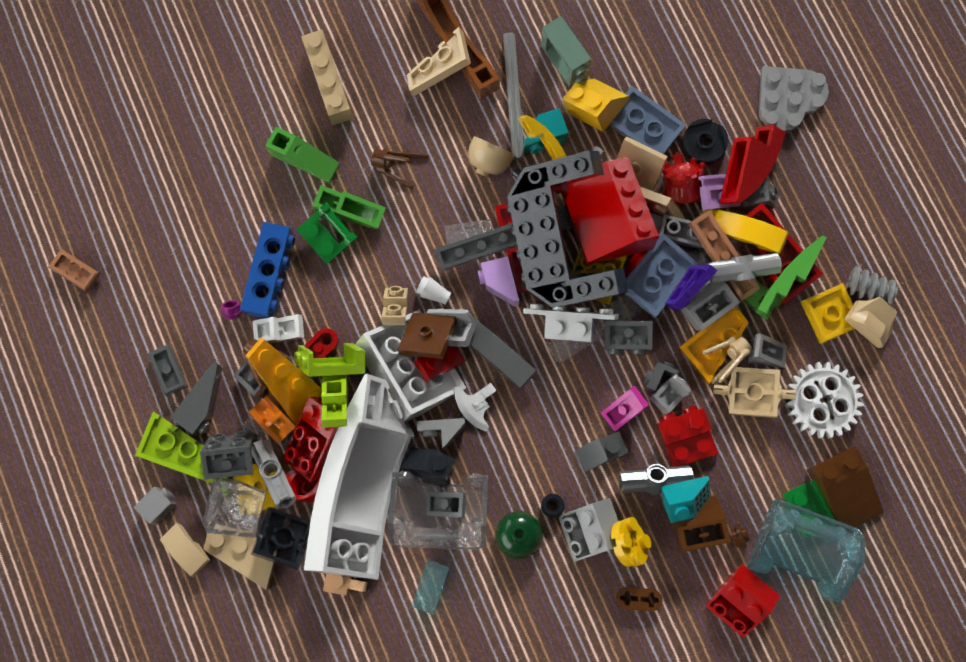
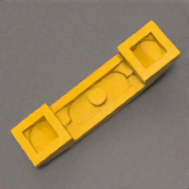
(534, 128)
(751, 230)

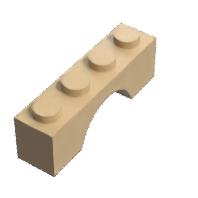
(327, 77)

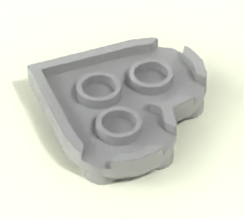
(790, 95)

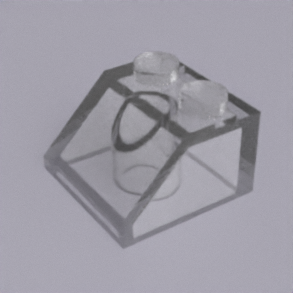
(233, 508)

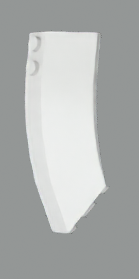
(356, 485)

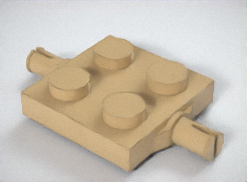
(754, 392)

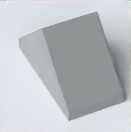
(767, 351)

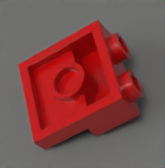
(687, 436)

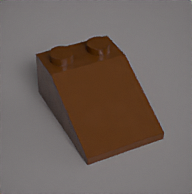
(847, 487)

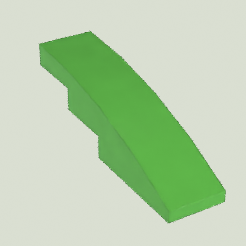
(796, 270)

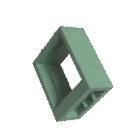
(565, 51)

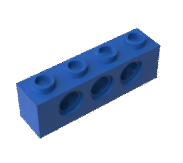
(270, 236)

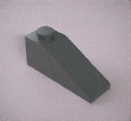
(199, 404)

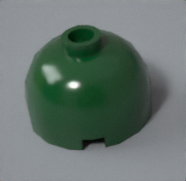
(518, 535)

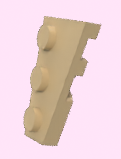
(446, 61)
(236, 553)

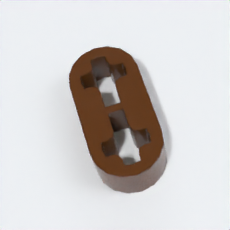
(638, 605)

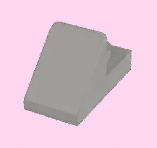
(448, 427)

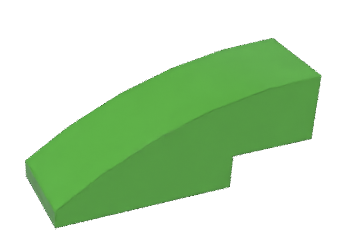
(350, 207)

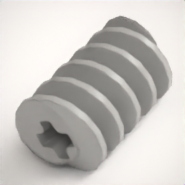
(871, 285)

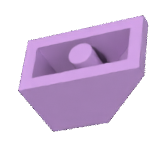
(499, 280)

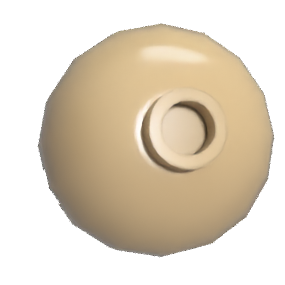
(488, 157)

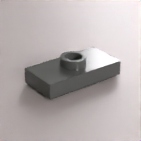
(167, 370)

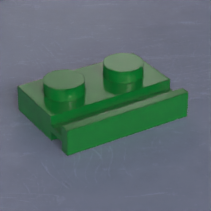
(808, 497)

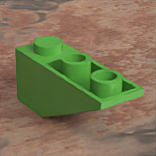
(301, 154)

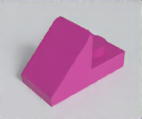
(624, 408)

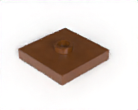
(427, 335)

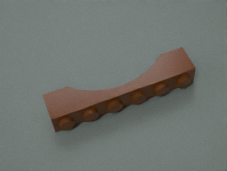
(479, 72)

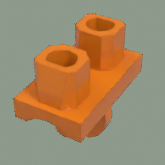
(271, 419)

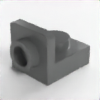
(764, 194)

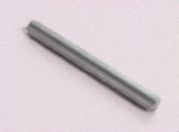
(513, 95)

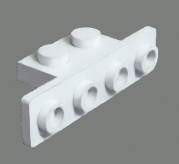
(567, 324)

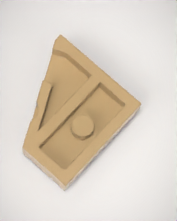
(661, 204)

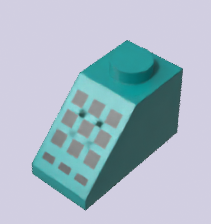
(685, 498)

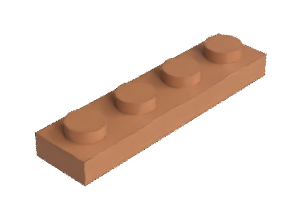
(720, 248)

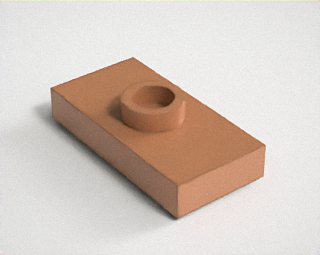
(74, 270)

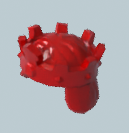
(682, 180)

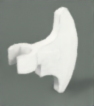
(474, 405)

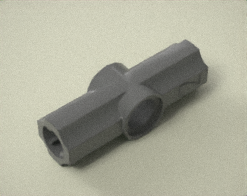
(643, 480)

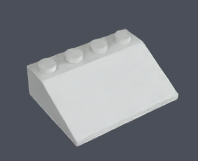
(402, 375)

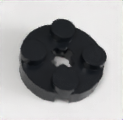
(709, 130)

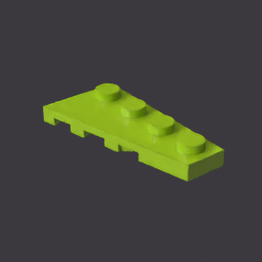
(171, 447)

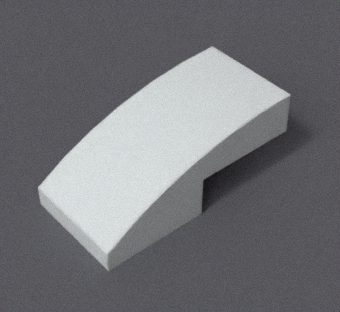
(279, 329)

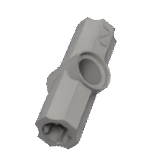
(746, 267)
(277, 484)

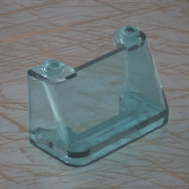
(809, 547)

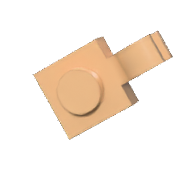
(341, 584)

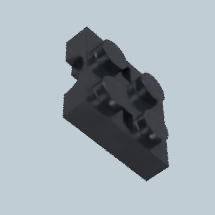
(288, 539)

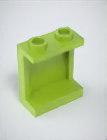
(351, 363)

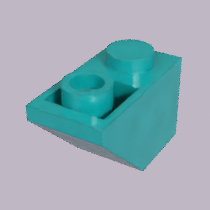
(555, 124)

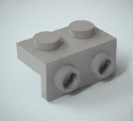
(464, 328)

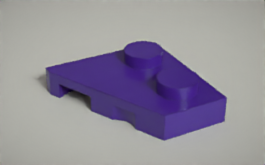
(690, 285)

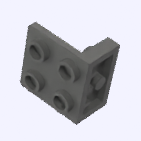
(227, 455)

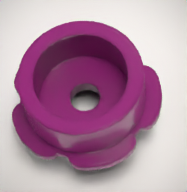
(231, 309)

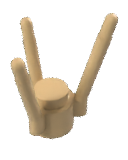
(737, 351)

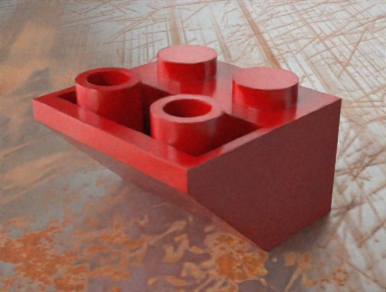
(743, 600)

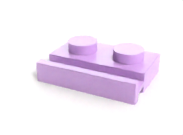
(711, 192)

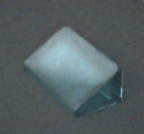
(430, 587)

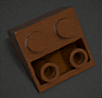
(703, 531)

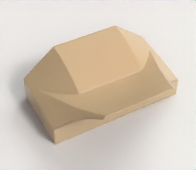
(872, 319)

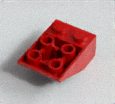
(310, 441)

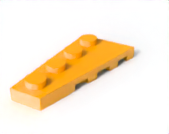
(283, 379)

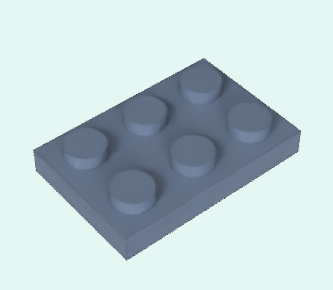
(647, 122)
(658, 275)

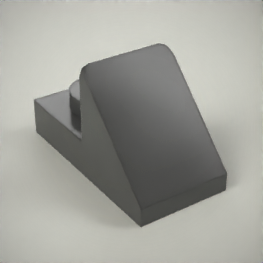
(247, 379)
(601, 451)
(446, 504)

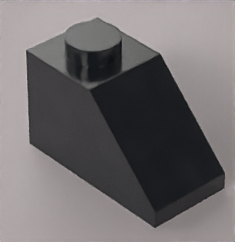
(429, 465)

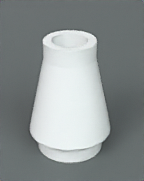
(432, 290)

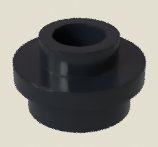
(552, 498)

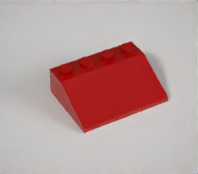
(610, 214)

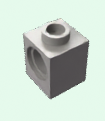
(155, 505)

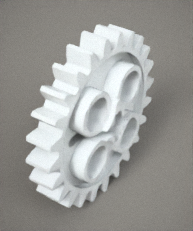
(843, 392)

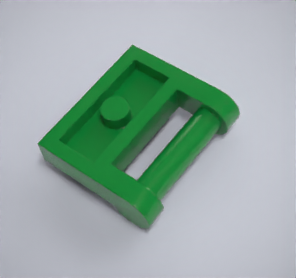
(321, 238)

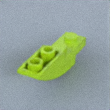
(334, 401)

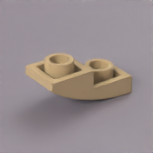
(395, 306)
(184, 550)

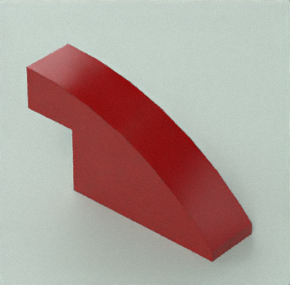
(751, 163)

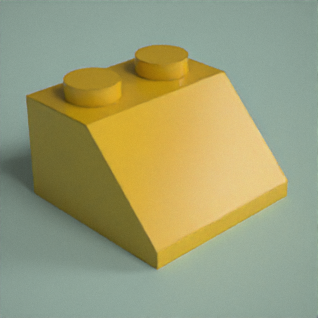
(594, 103)

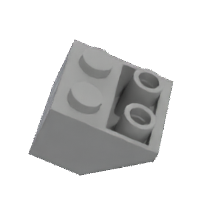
(710, 304)
(589, 529)

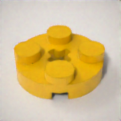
(631, 542)

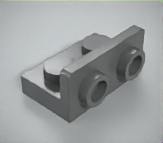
(628, 336)

